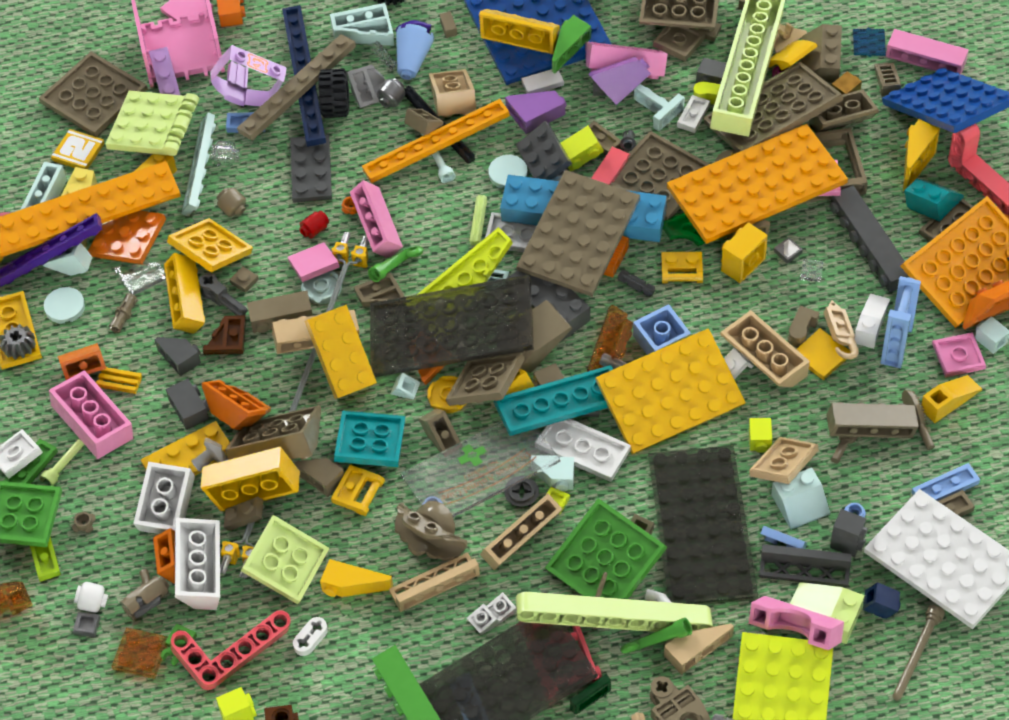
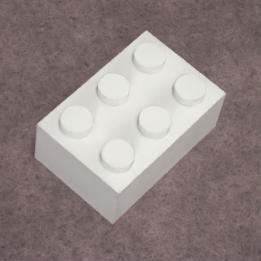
(163, 497)

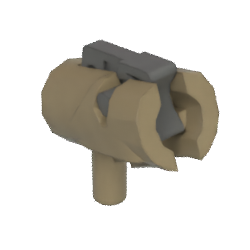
(145, 596)

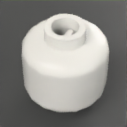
(90, 597)

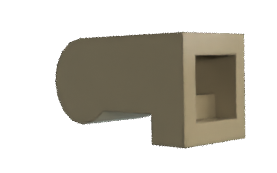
(800, 325)

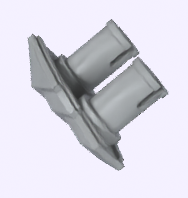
(213, 452)

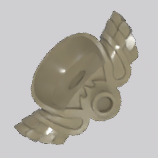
(429, 531)

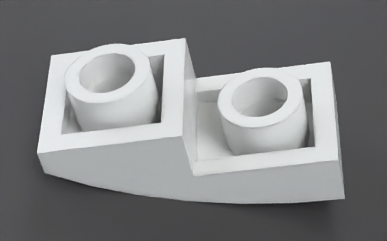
(494, 613)

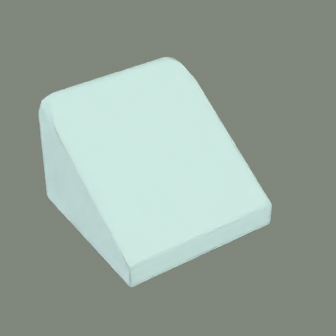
(405, 386)

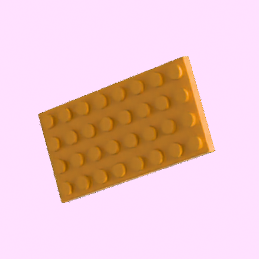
(756, 183)

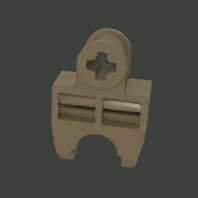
(675, 703)

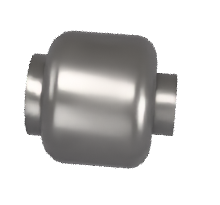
(391, 93)

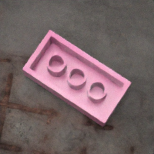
(91, 414)

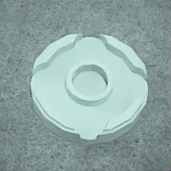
(505, 166)
(318, 290)
(64, 305)

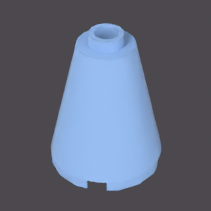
(412, 47)

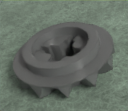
(529, 487)

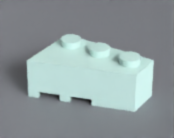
(364, 25)

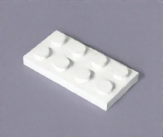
(590, 448)

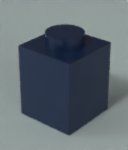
(881, 600)

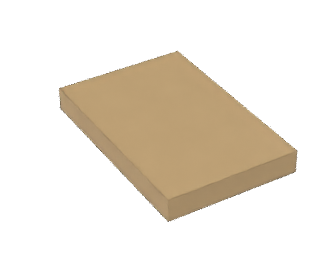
(784, 460)

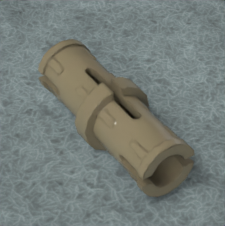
(123, 313)

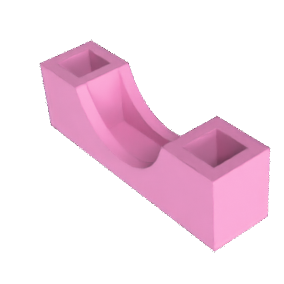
(776, 614)

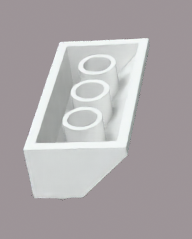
(197, 562)

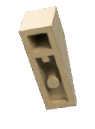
(689, 650)

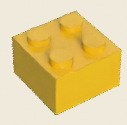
(743, 252)

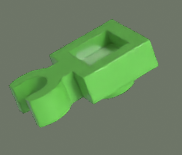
(179, 643)

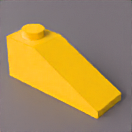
(350, 580)

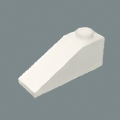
(871, 320)

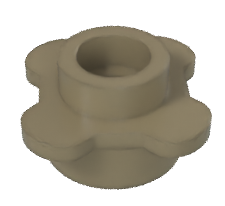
(83, 517)

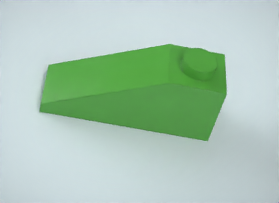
(572, 37)

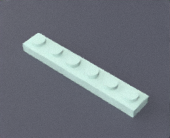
(199, 161)

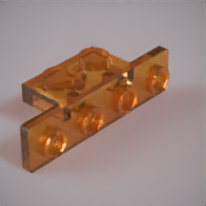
(612, 337)

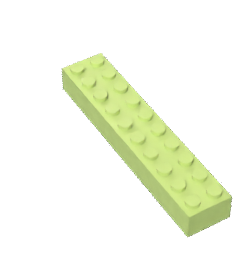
(747, 66)

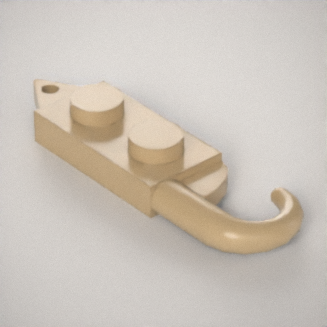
(841, 330)

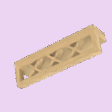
(437, 584)

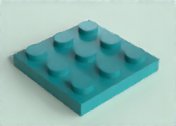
(369, 439)

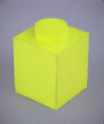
(760, 434)

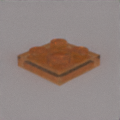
(139, 653)

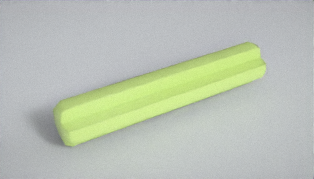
(478, 220)

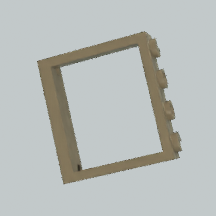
(837, 138)

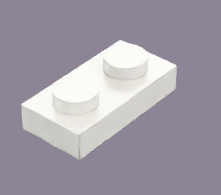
(693, 114)

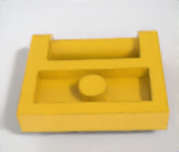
(681, 263)
(351, 487)

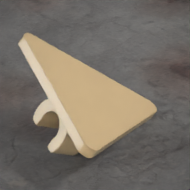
(786, 35)

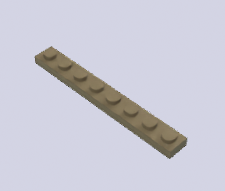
(295, 87)

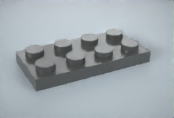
(310, 170)

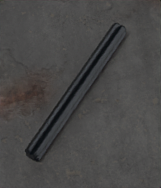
(418, 102)

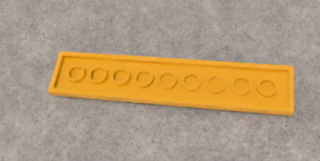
(107, 199)

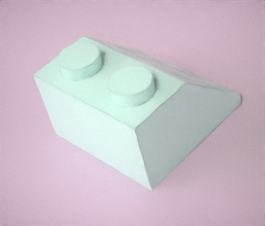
(801, 499)

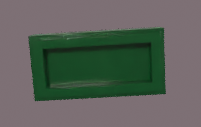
(590, 694)

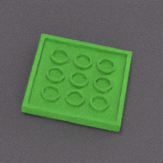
(605, 544)

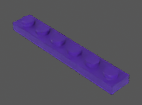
(50, 249)

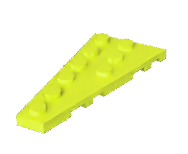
(475, 265)

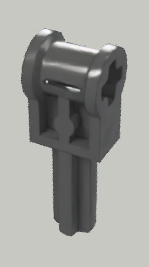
(218, 294)

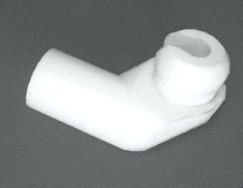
(656, 596)

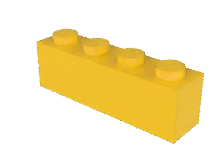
(184, 293)

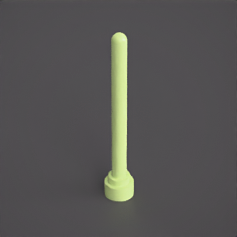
(53, 473)

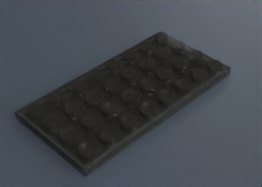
(451, 326)
(702, 526)
(511, 675)

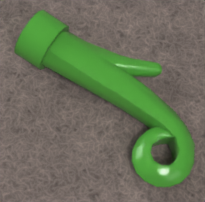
(379, 271)
(680, 628)

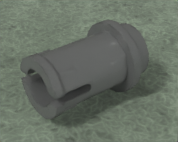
(628, 141)

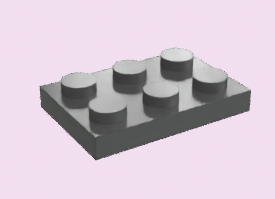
(543, 153)

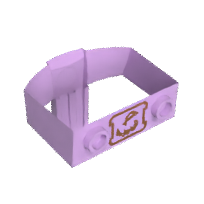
(235, 87)

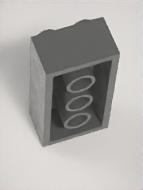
(564, 300)

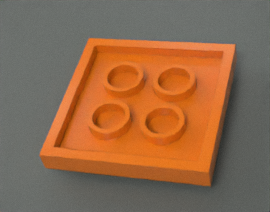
(128, 237)

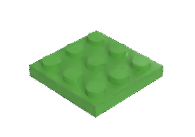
(27, 513)

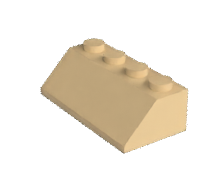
(767, 350)

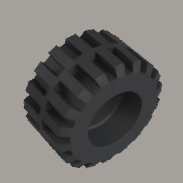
(333, 93)

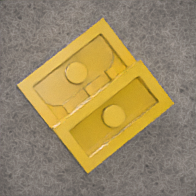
(792, 53)

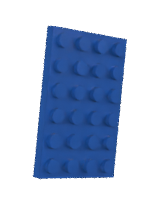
(948, 100)

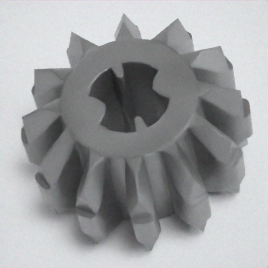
(17, 341)

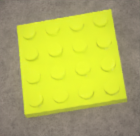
(781, 679)

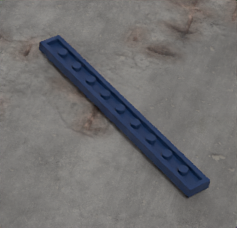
(300, 58)

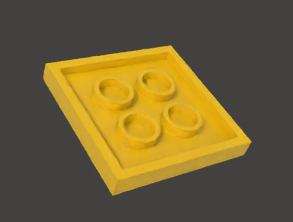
(209, 244)

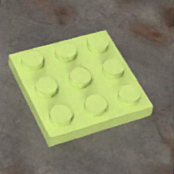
(285, 559)

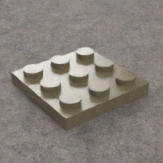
(485, 379)

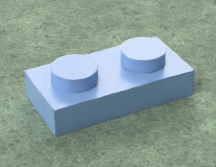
(774, 536)

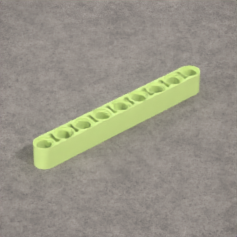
(608, 612)

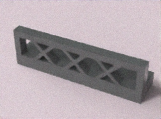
(805, 558)

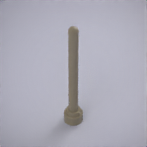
(933, 616)

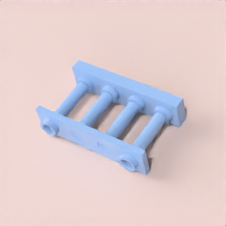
(900, 322)

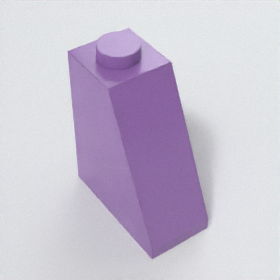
(621, 78)
(535, 108)

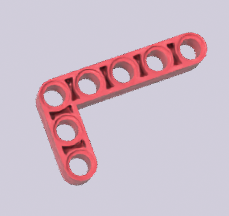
(977, 171)
(232, 653)

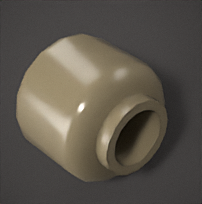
(231, 202)

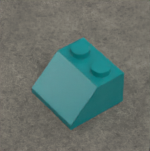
(931, 198)

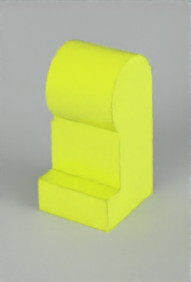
(707, 91)

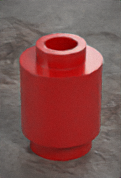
(314, 224)

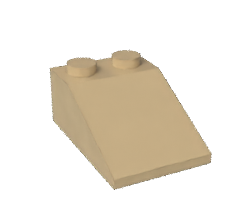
(452, 92)

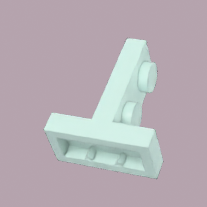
(663, 110)

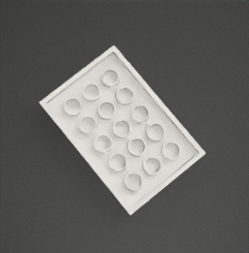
(943, 558)

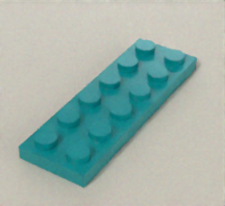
(552, 402)

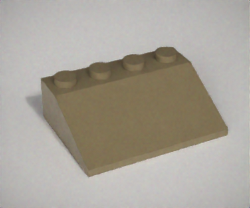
(680, 13)
(292, 431)

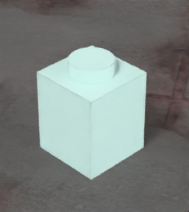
(992, 334)

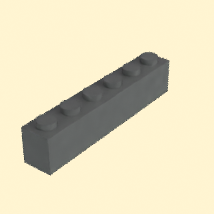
(869, 237)

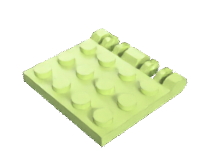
(152, 123)

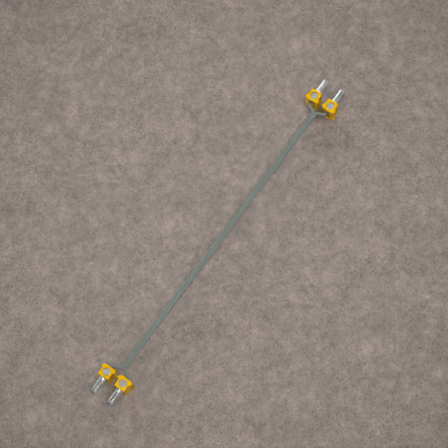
(230, 550)

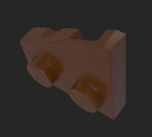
(228, 337)

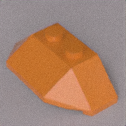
(987, 304)
(233, 405)

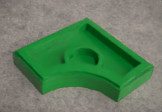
(682, 228)

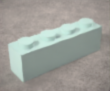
(47, 184)

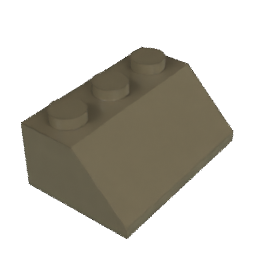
(826, 57)
(853, 109)

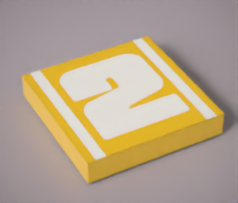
(77, 149)

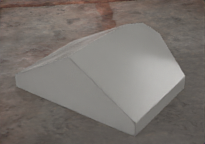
(365, 84)

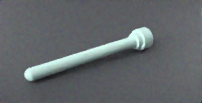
(445, 173)

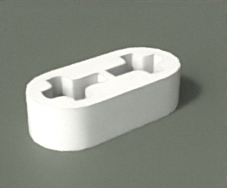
(314, 638)

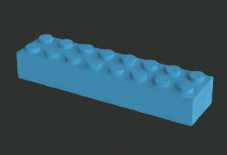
(528, 197)

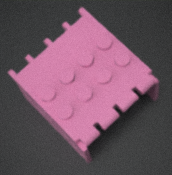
(190, 42)

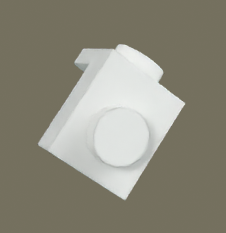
(737, 362)

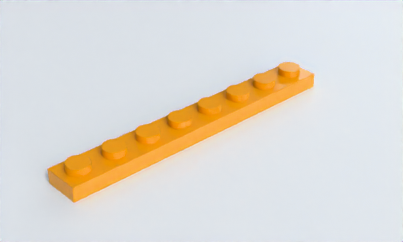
(435, 141)

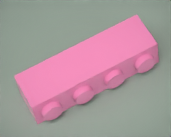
(926, 52)
(376, 219)

